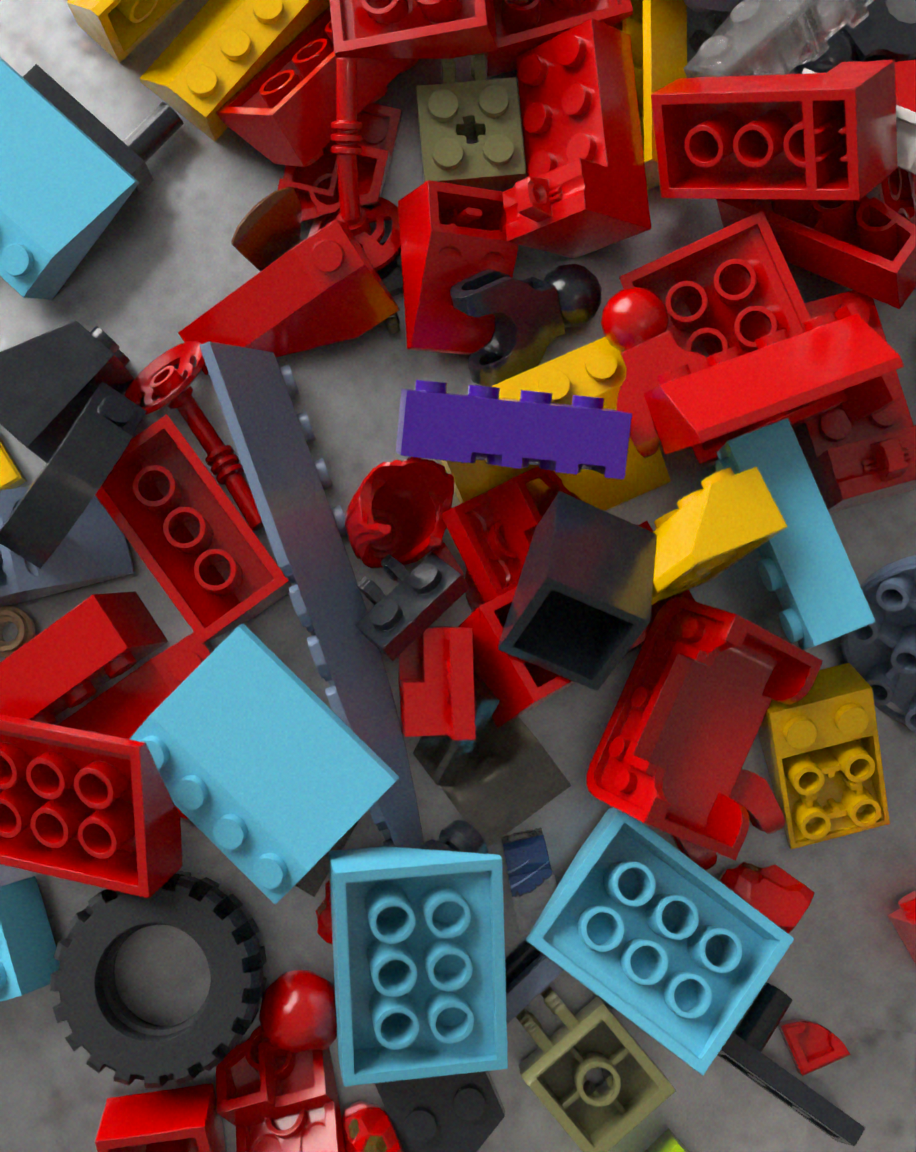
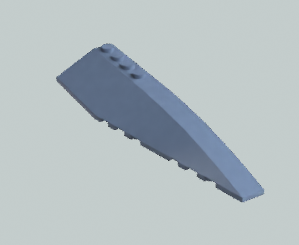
(314, 558)

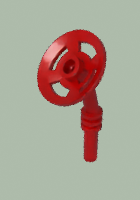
(347, 171)
(174, 390)

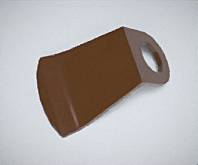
(270, 228)

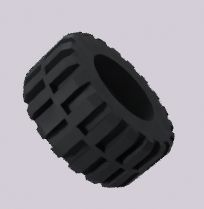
(114, 1033)

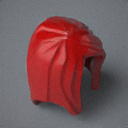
(399, 511)

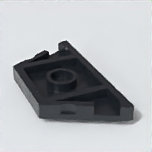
(443, 1111)

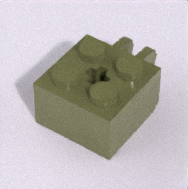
(471, 111)
(589, 1040)

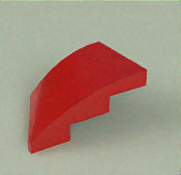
(318, 182)
(499, 526)
(438, 684)
(279, 1098)

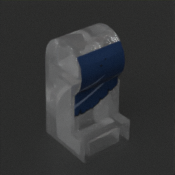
(528, 876)

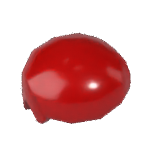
(299, 1012)

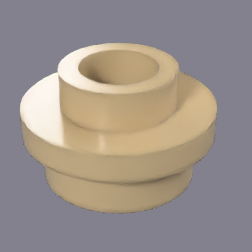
(25, 628)

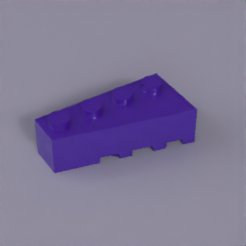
(512, 430)

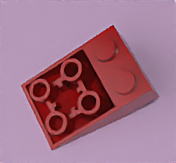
(445, 238)

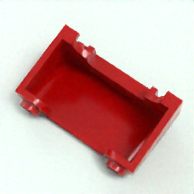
(693, 720)

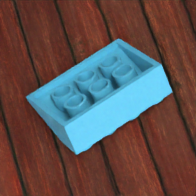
(53, 190)
(807, 557)
(261, 763)
(658, 938)
(418, 963)

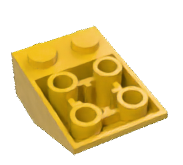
(826, 759)

